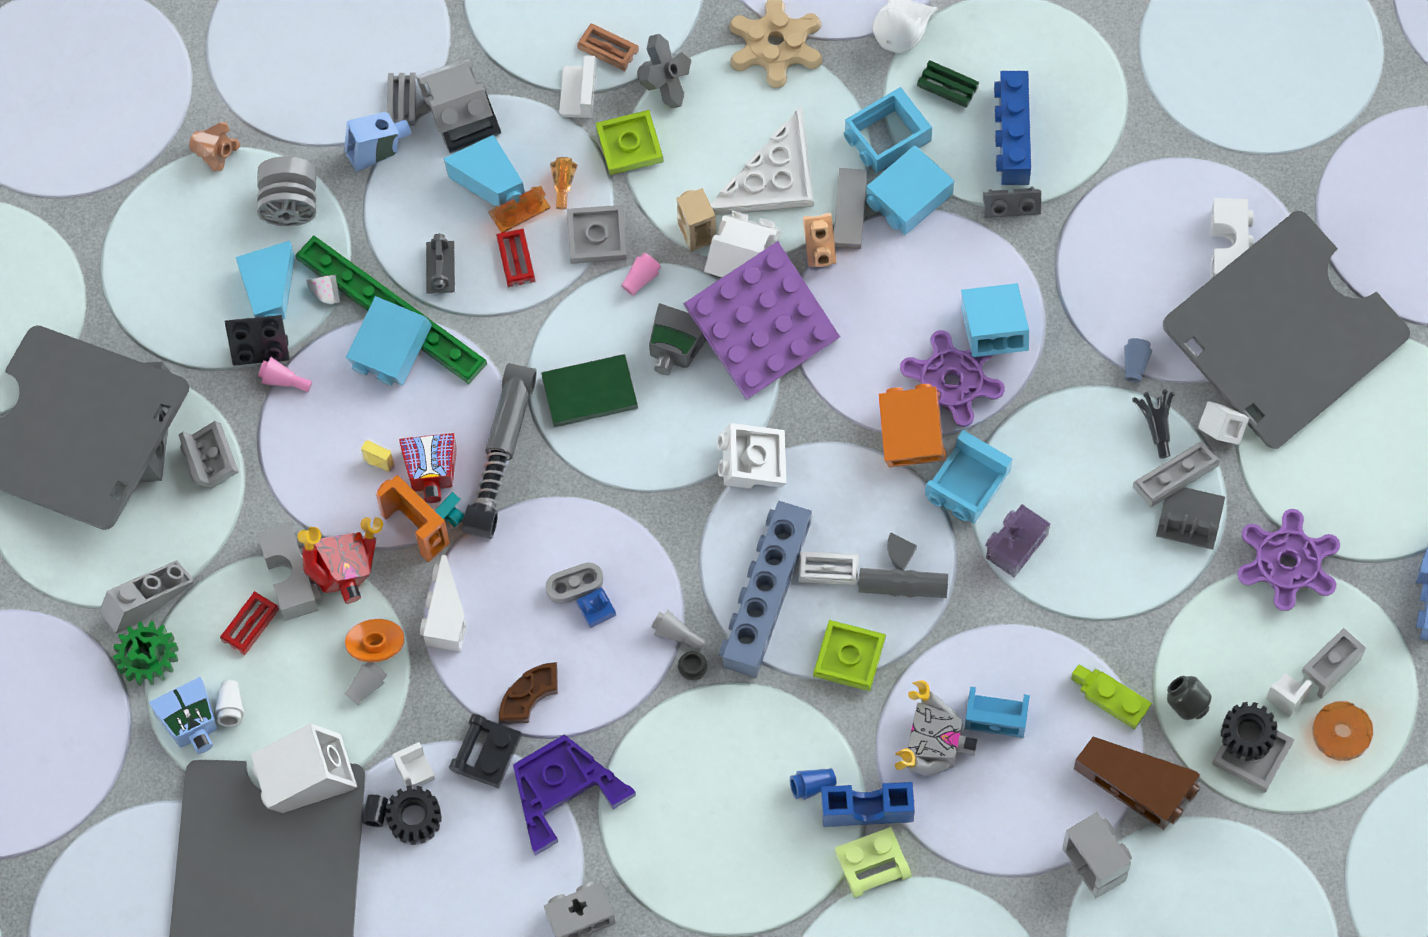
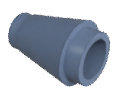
(1136, 359)

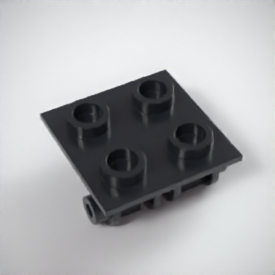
(257, 340)

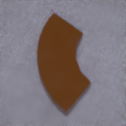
(526, 692)

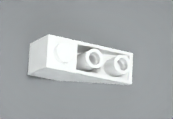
(446, 617)

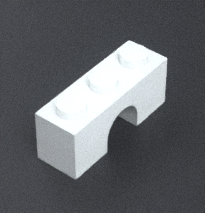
(1230, 220)

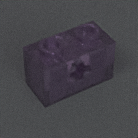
(1012, 555)

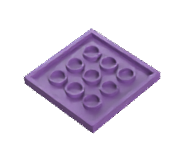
(761, 320)

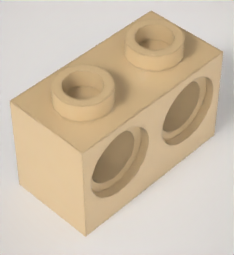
(696, 219)

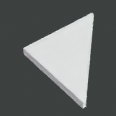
(774, 176)

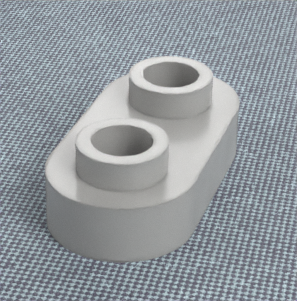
(573, 581)

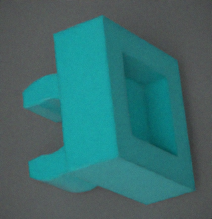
(448, 511)

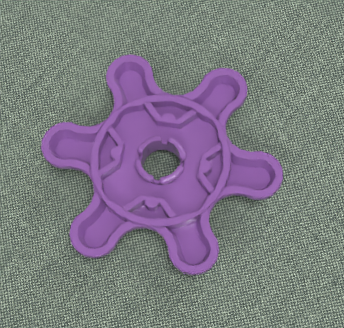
(948, 361)
(1293, 542)

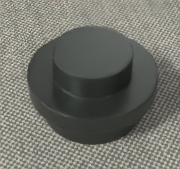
(692, 665)

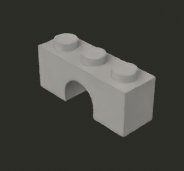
(295, 593)

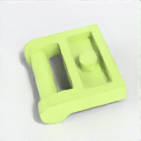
(870, 853)

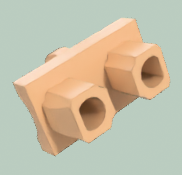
(819, 240)

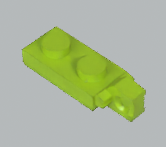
(1111, 696)

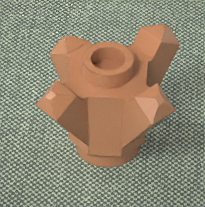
(213, 145)

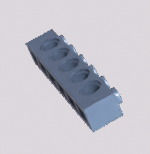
(749, 657)

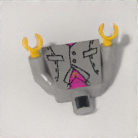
(934, 735)

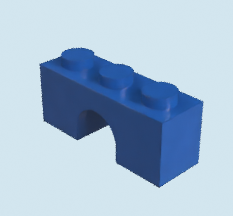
(884, 806)

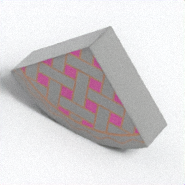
(324, 289)

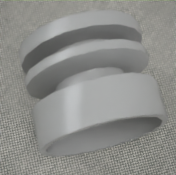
(286, 191)

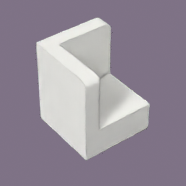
(1223, 423)
(1288, 693)
(413, 766)

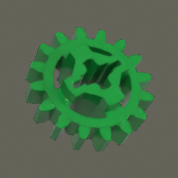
(135, 660)

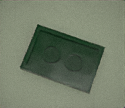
(589, 390)

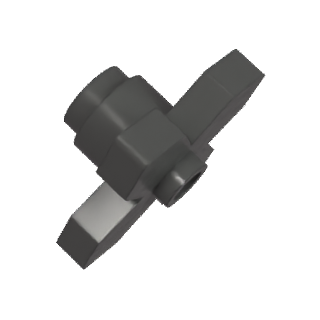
(664, 70)

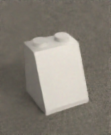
(303, 769)

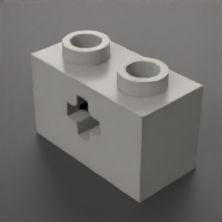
(589, 899)

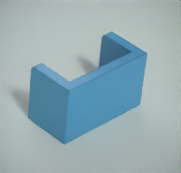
(996, 715)

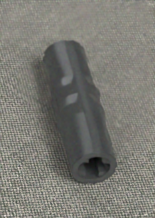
(905, 583)

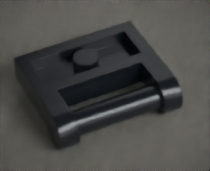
(494, 755)

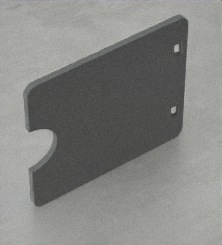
(1282, 332)
(82, 425)
(260, 868)

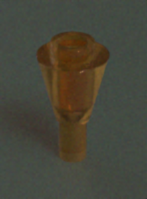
(563, 173)

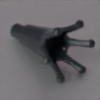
(1158, 420)

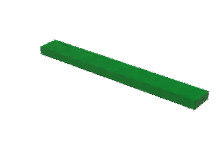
(363, 289)

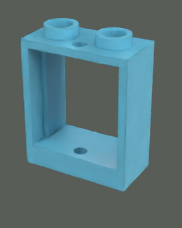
(908, 113)

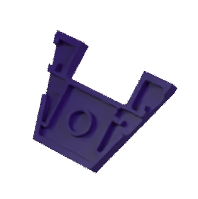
(556, 776)

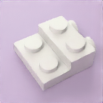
(752, 456)

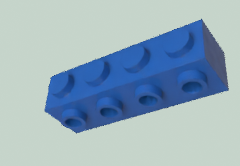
(1014, 130)

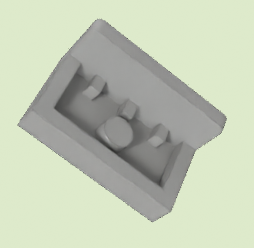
(208, 455)

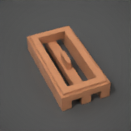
(602, 49)

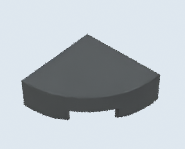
(900, 551)

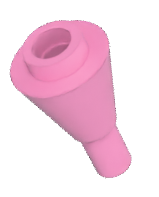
(277, 374)

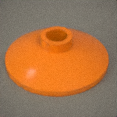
(374, 640)

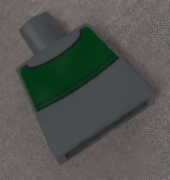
(674, 339)

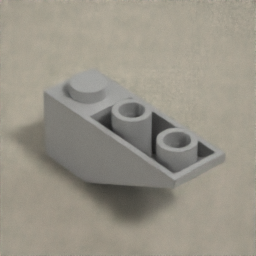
(143, 595)

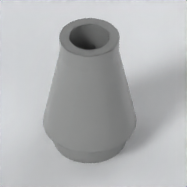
(365, 682)

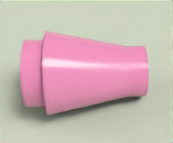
(641, 273)

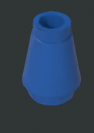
(809, 782)

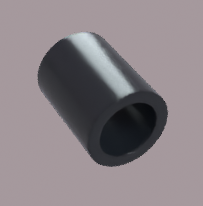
(375, 811)

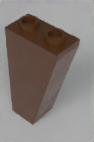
(1139, 780)

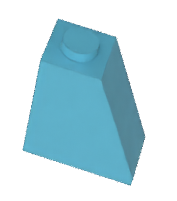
(485, 172)
(268, 278)

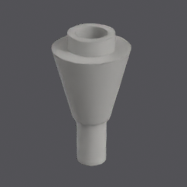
(670, 627)

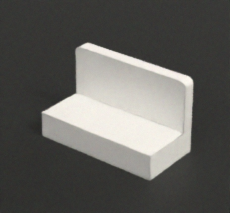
(578, 89)

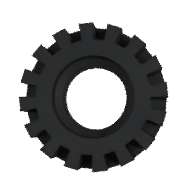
(1249, 714)
(413, 832)

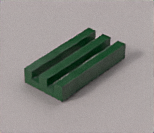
(950, 80)

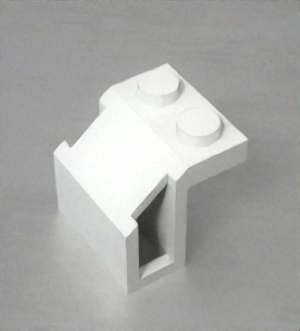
(739, 242)

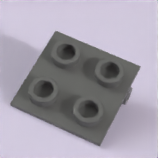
(1191, 517)

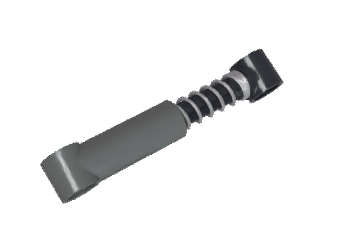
(517, 386)

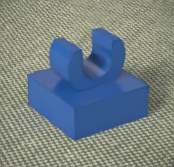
(596, 607)

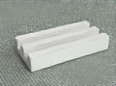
(828, 578)

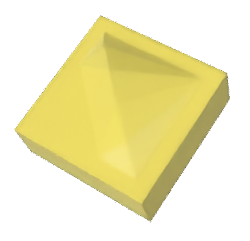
(377, 455)

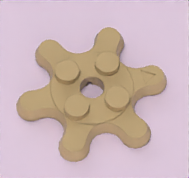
(780, 57)

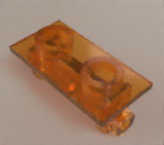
(513, 214)

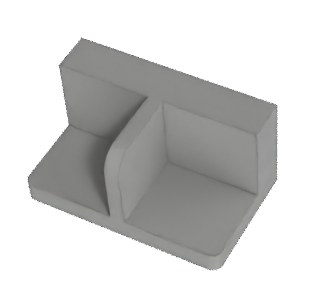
(1334, 661)

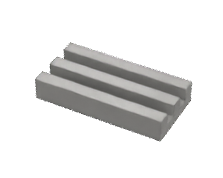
(402, 79)

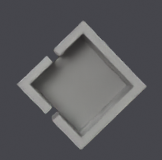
(1094, 845)

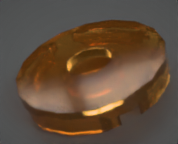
(1342, 747)

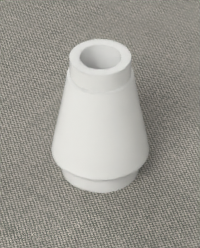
(229, 704)

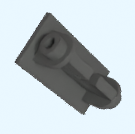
(1016, 203)
(440, 265)

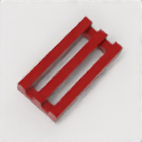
(519, 278)
(258, 629)

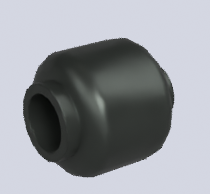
(1189, 697)

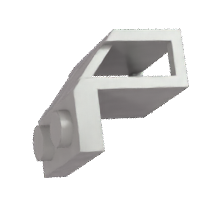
(455, 95)

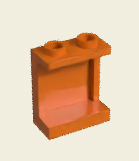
(911, 426)
(432, 529)

